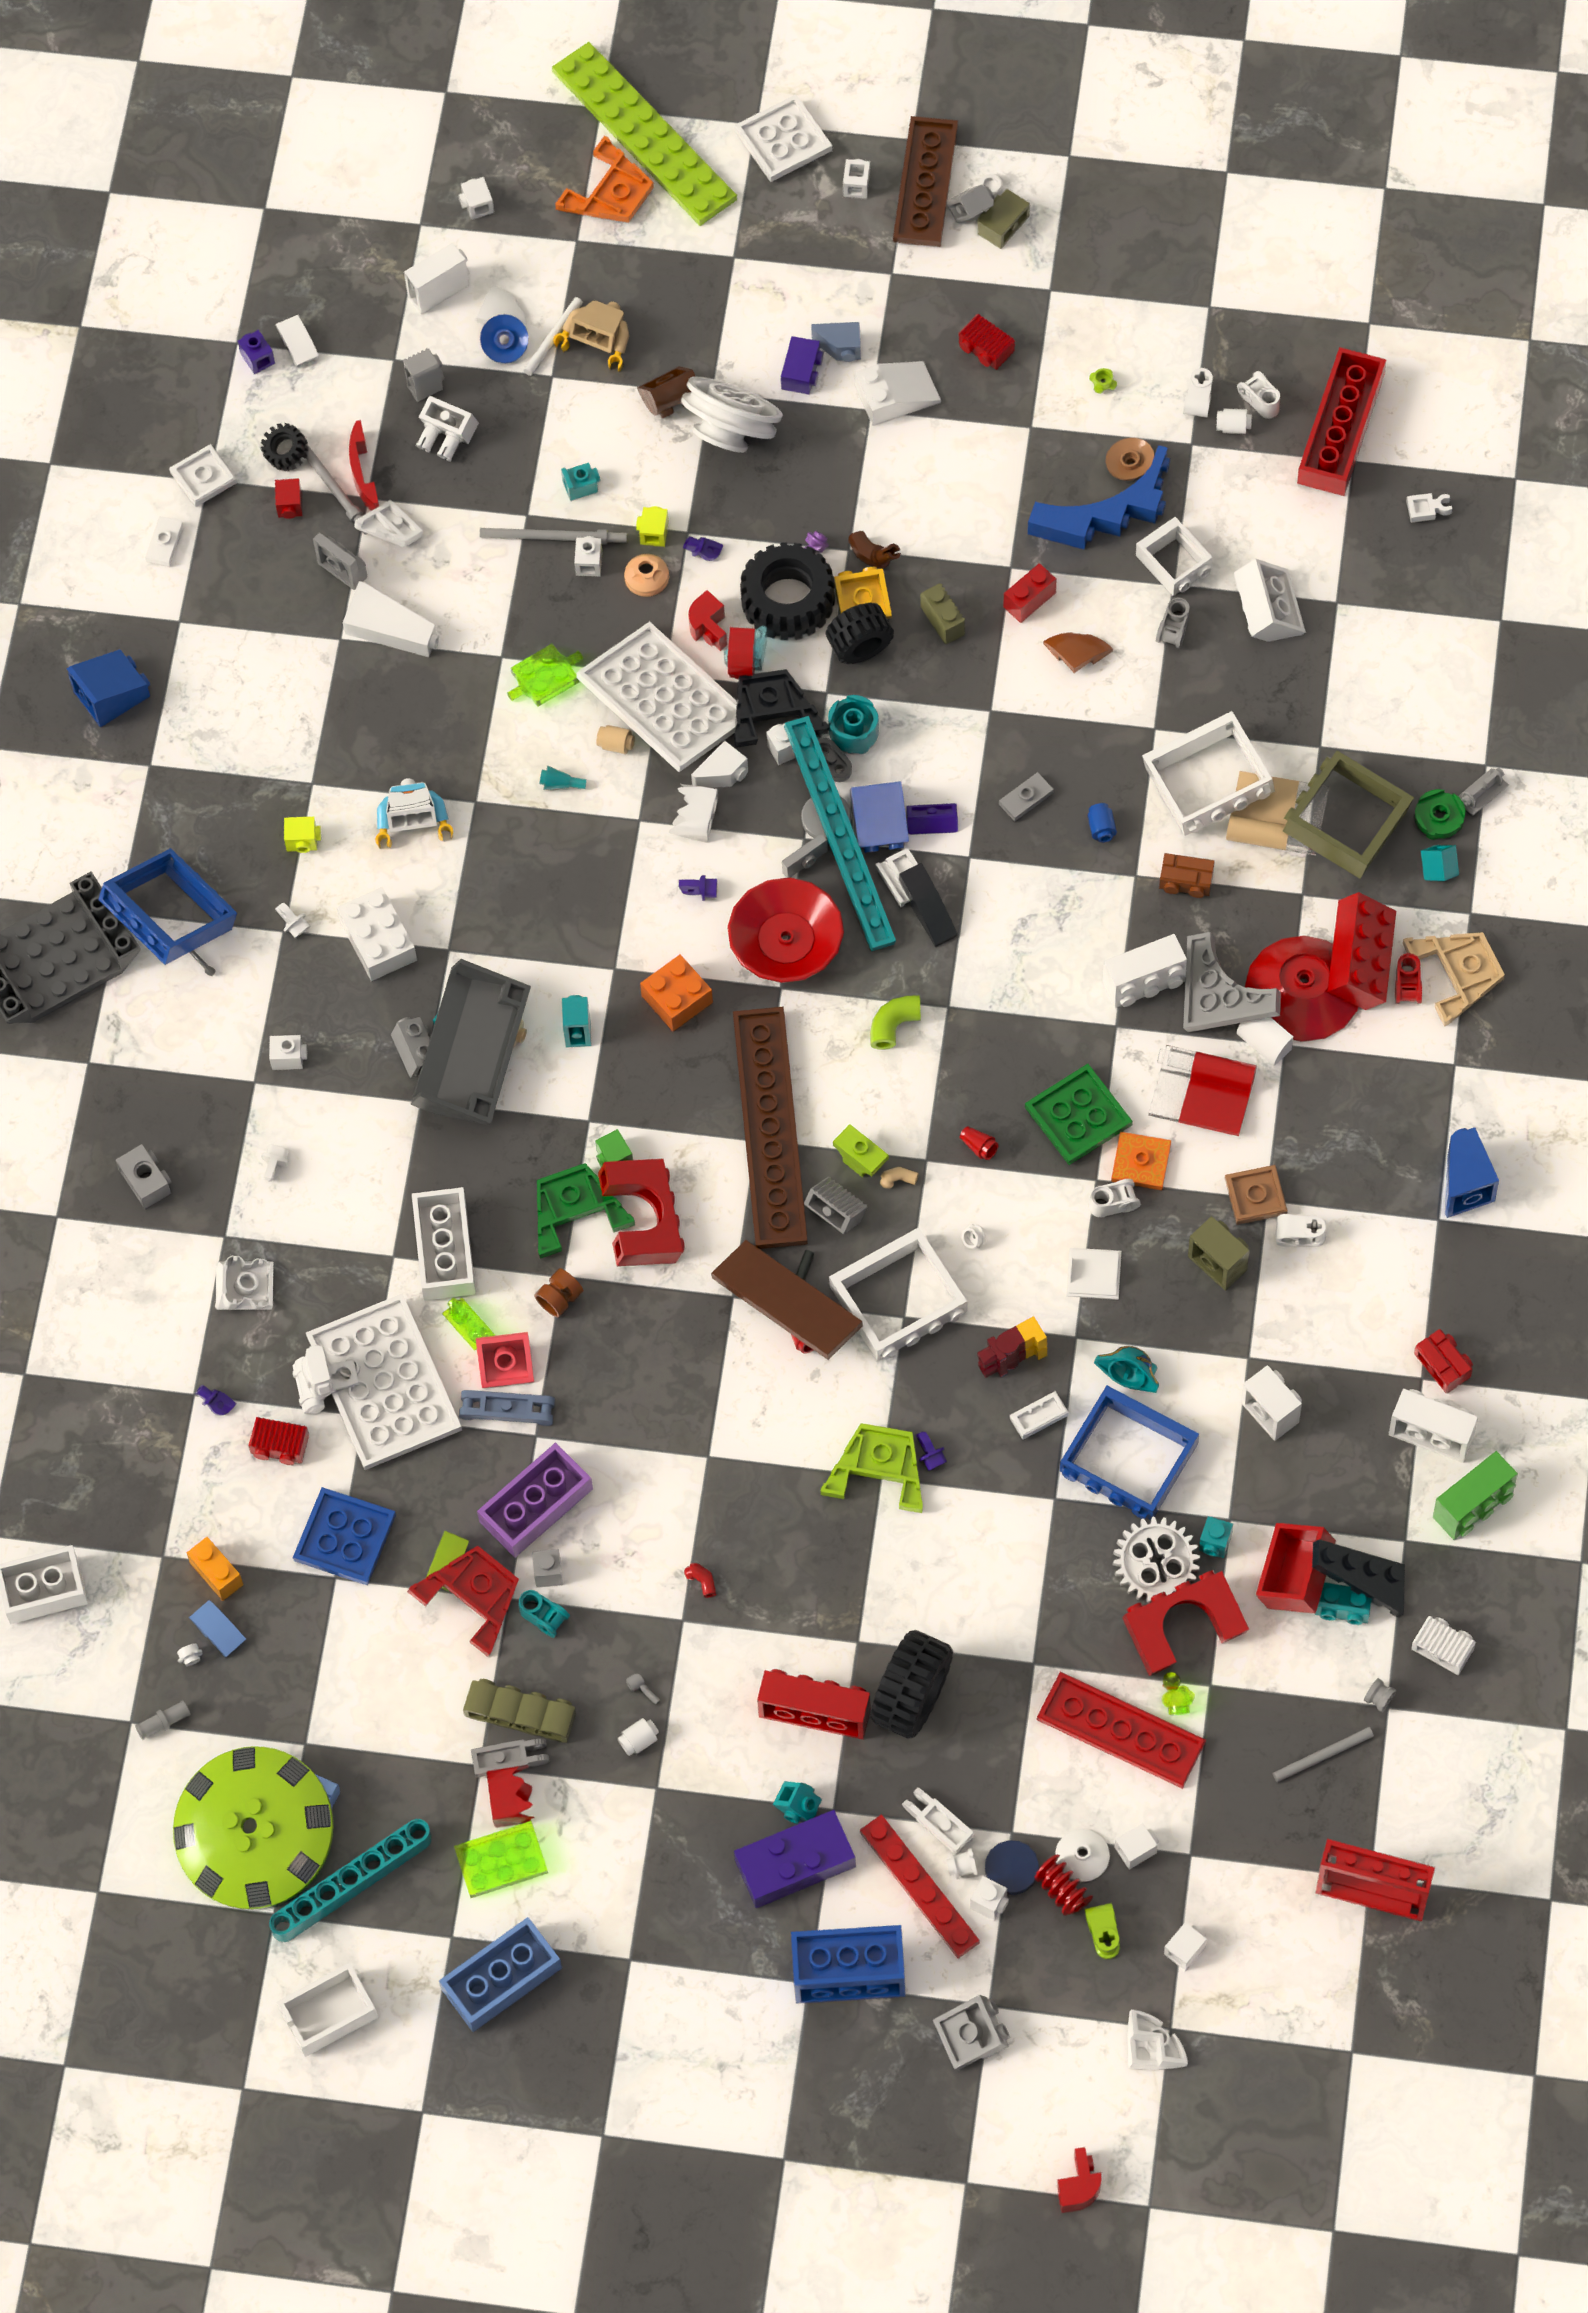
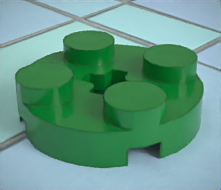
(1439, 827)

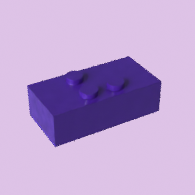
(795, 1858)

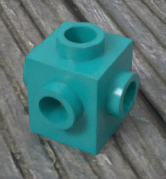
(797, 1801)

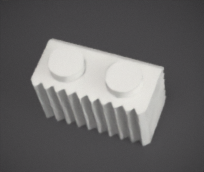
(1444, 1644)

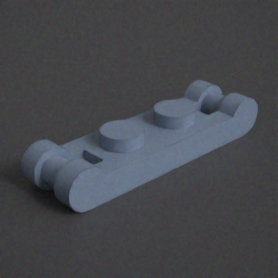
(506, 1407)

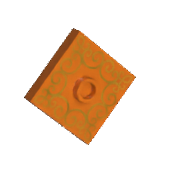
(1142, 1160)

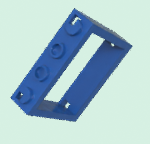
(116, 900)
(1145, 1416)

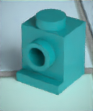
(580, 481)

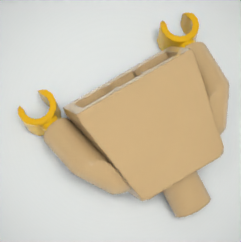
(597, 326)

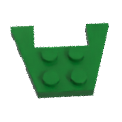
(570, 1197)

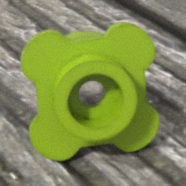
(1102, 374)

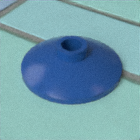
(500, 326)

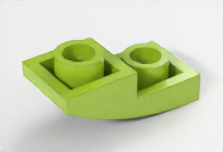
(449, 1549)

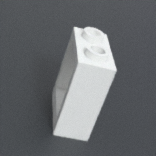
(1159, 539)

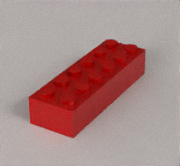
(1341, 421)

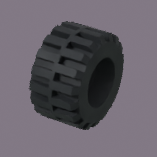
(859, 633)

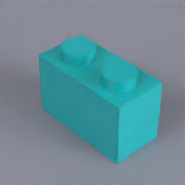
(576, 1021)

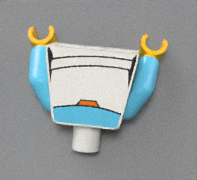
(410, 808)

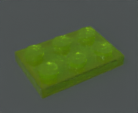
(500, 1859)

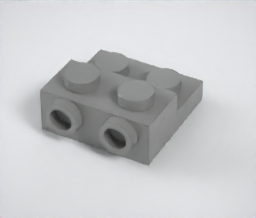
(339, 561)
(972, 2031)

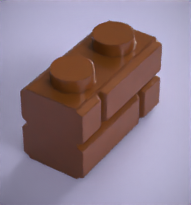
(1186, 875)

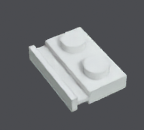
(890, 870)

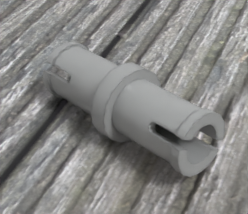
(162, 1720)

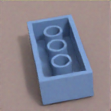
(500, 1974)

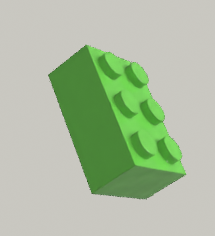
(1475, 1496)

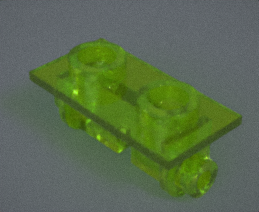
(466, 1321)

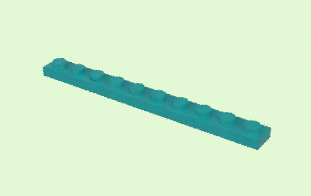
(839, 833)

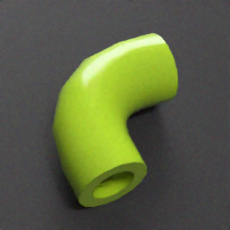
(889, 1017)

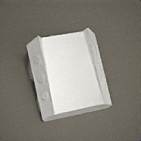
(244, 1284)

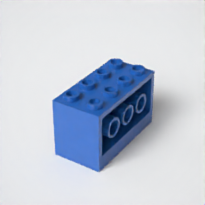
(848, 1964)

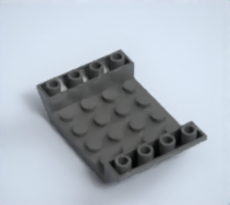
(61, 953)

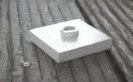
(203, 475)

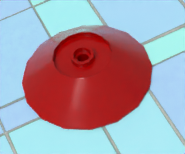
(779, 910)
(1305, 1008)

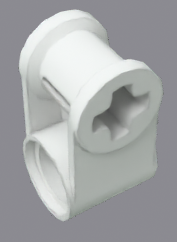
(1258, 392)
(1198, 395)
(1119, 1198)
(1297, 1230)

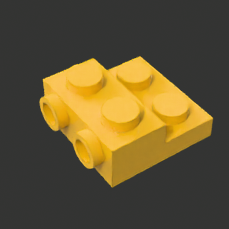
(862, 588)

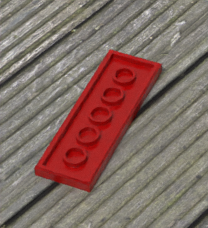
(1121, 1730)

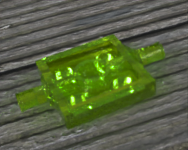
(544, 675)

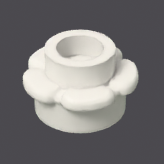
(973, 1236)
(189, 1654)

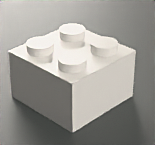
(1271, 1402)

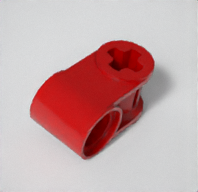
(1408, 984)

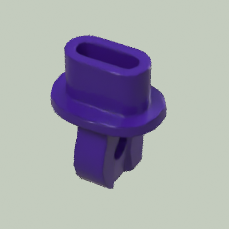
(704, 547)
(705, 887)
(216, 1400)
(933, 1457)

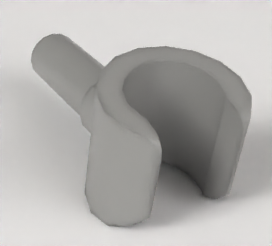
(635, 1682)

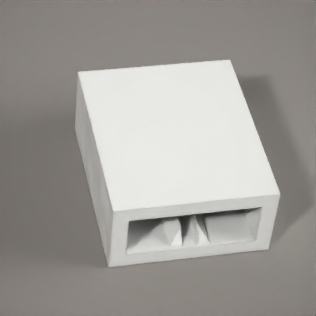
(437, 278)

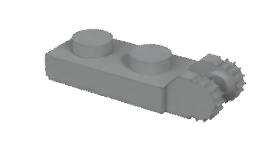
(507, 1755)

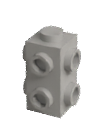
(412, 1043)

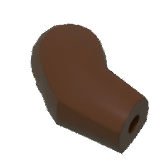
(871, 553)

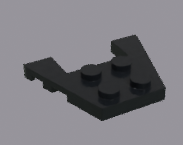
(770, 697)

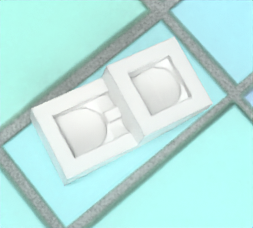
(297, 340)

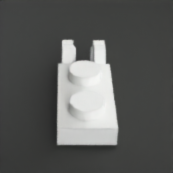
(940, 1822)

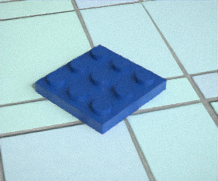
(344, 1536)

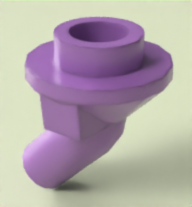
(817, 541)

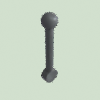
(208, 969)

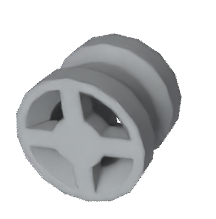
(1380, 1695)

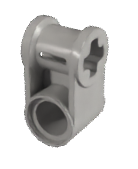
(1173, 626)

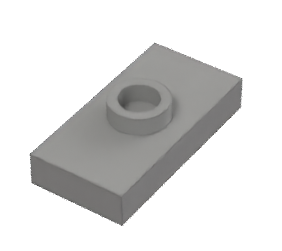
(1026, 796)
(804, 856)

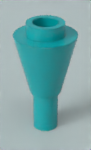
(556, 779)

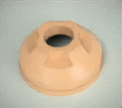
(650, 583)

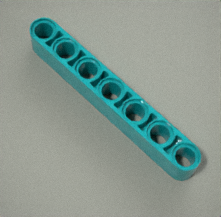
(345, 1892)

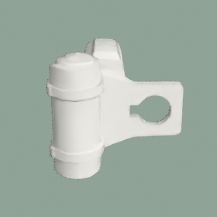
(316, 1380)

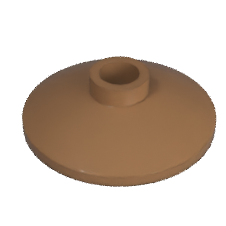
(1129, 451)

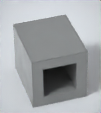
(547, 1568)

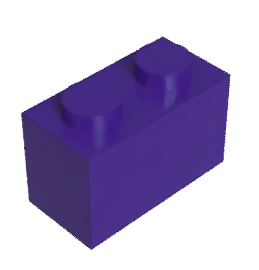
(801, 364)

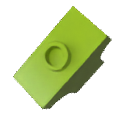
(859, 1151)

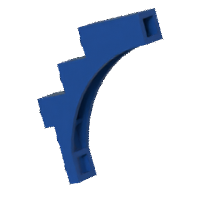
(1078, 523)

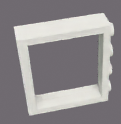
(1194, 742)
(880, 1259)

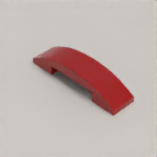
(356, 447)

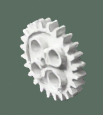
(1133, 1567)

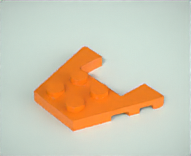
(617, 194)

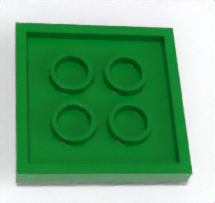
(1078, 1114)

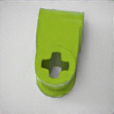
(1103, 1927)

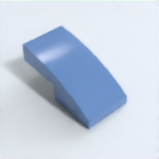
(217, 1628)

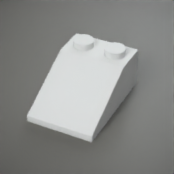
(895, 390)

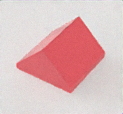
(505, 1359)

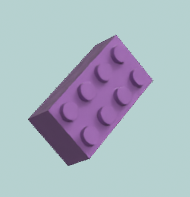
(535, 1500)

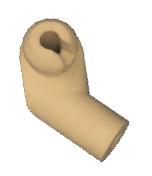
(896, 1174)

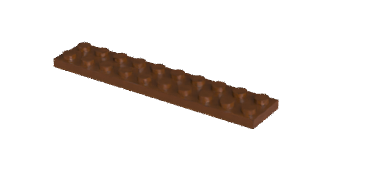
(770, 1128)

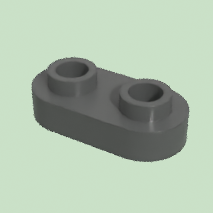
(836, 760)

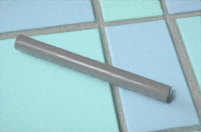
(1323, 1754)

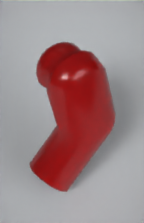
(704, 1576)

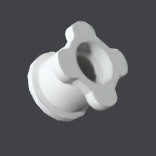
(962, 1864)

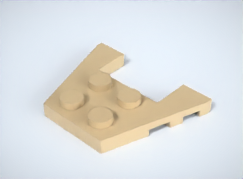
(1468, 964)

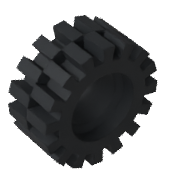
(293, 455)

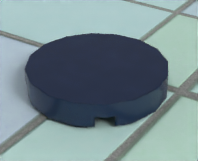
(1012, 1866)

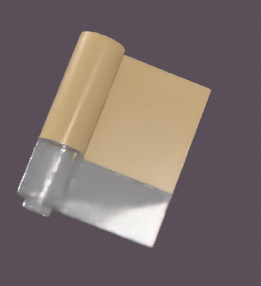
(1264, 819)

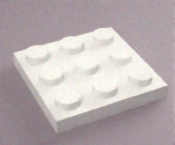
(783, 138)

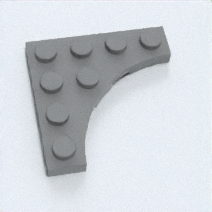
(1215, 998)

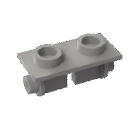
(1483, 790)

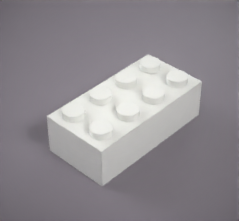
(443, 1244)

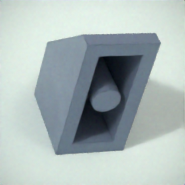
(839, 339)

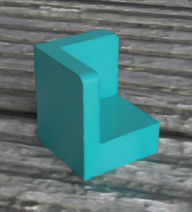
(1440, 862)

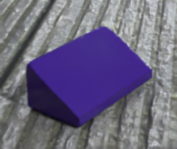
(932, 818)

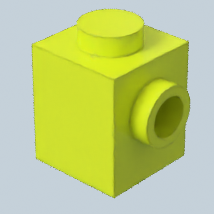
(653, 526)
(301, 834)

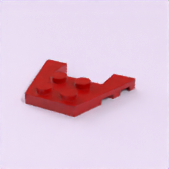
(478, 1583)

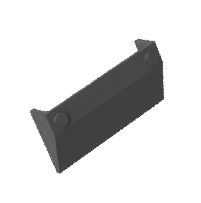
(471, 1043)

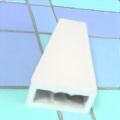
(387, 622)

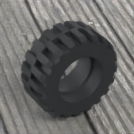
(787, 563)
(911, 1684)

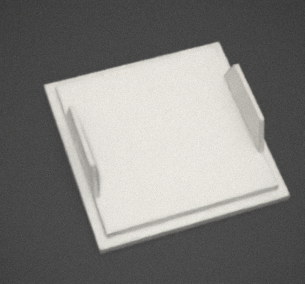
(1093, 1273)

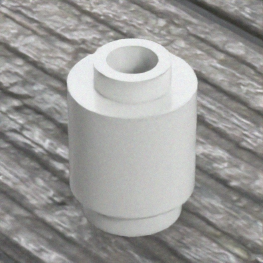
(1233, 421)
(638, 1736)

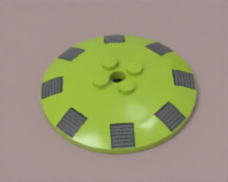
(290, 1833)

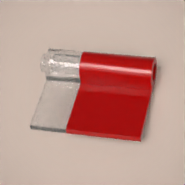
(1202, 1090)

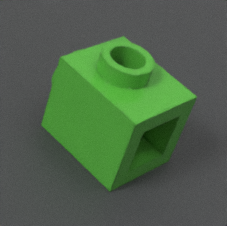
(612, 1148)

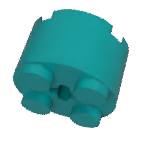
(853, 724)

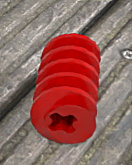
(1061, 1887)

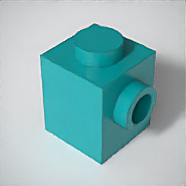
(1215, 1537)

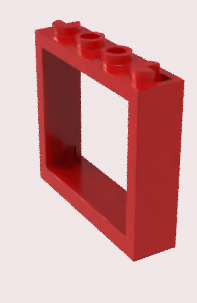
(1374, 1879)

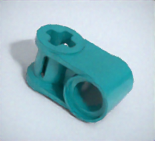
(546, 1615)

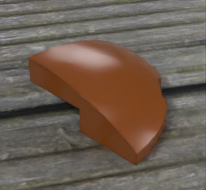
(1077, 649)

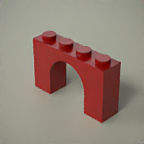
(650, 1182)
(1209, 1594)

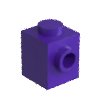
(256, 351)

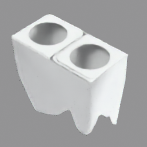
(696, 817)

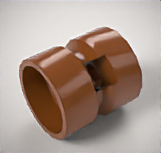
(557, 1294)

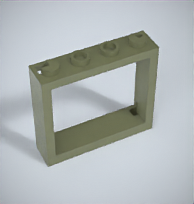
(1327, 845)

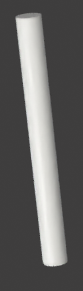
(548, 342)

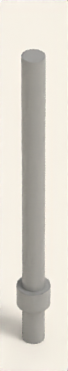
(353, 512)
(552, 534)

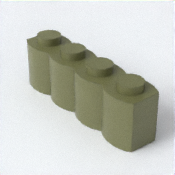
(519, 1711)

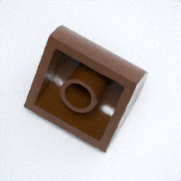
(666, 391)

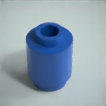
(1101, 822)

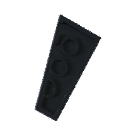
(1364, 1573)

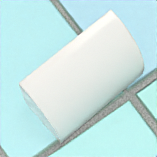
(1266, 1038)

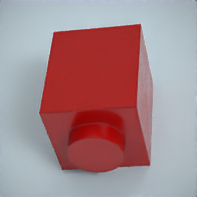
(288, 498)

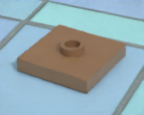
(1255, 1194)

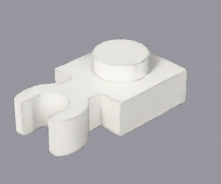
(1424, 507)

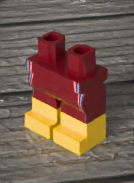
(1013, 1347)

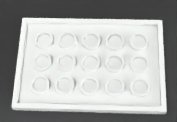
(662, 696)
(399, 1389)

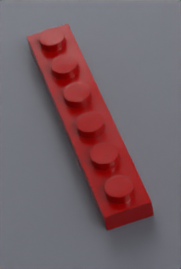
(919, 1886)

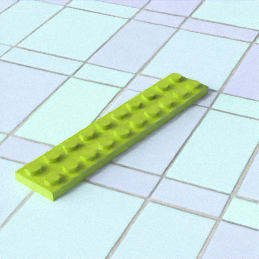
(644, 133)

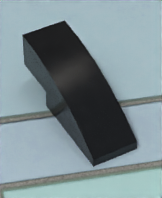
(927, 904)

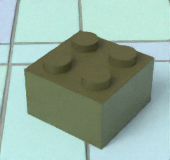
(1219, 1252)

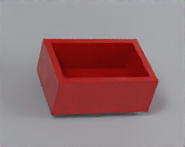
(1288, 1574)

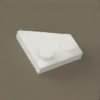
(390, 525)

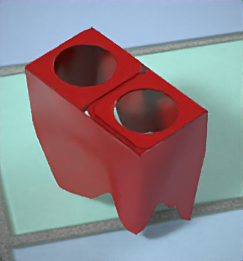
(508, 1796)

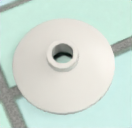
(1087, 1867)

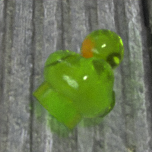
(1177, 1697)

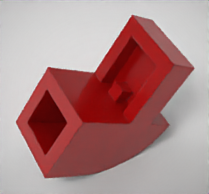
(703, 619)
(741, 652)
(1081, 2190)

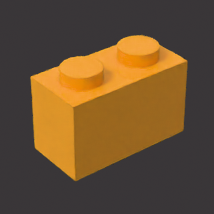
(214, 1568)

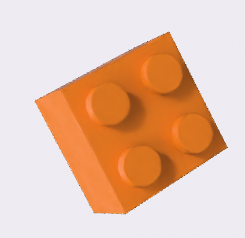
(676, 992)

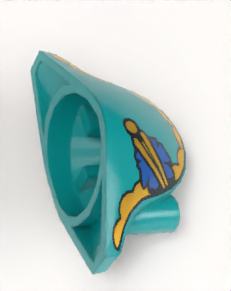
(1129, 1368)

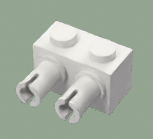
(446, 419)

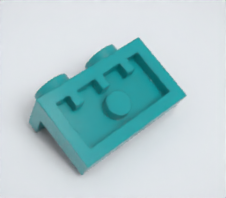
(1342, 1603)

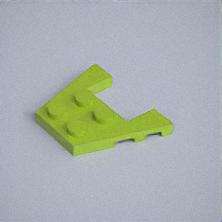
(880, 1455)

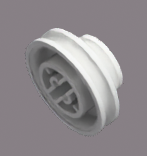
(729, 413)

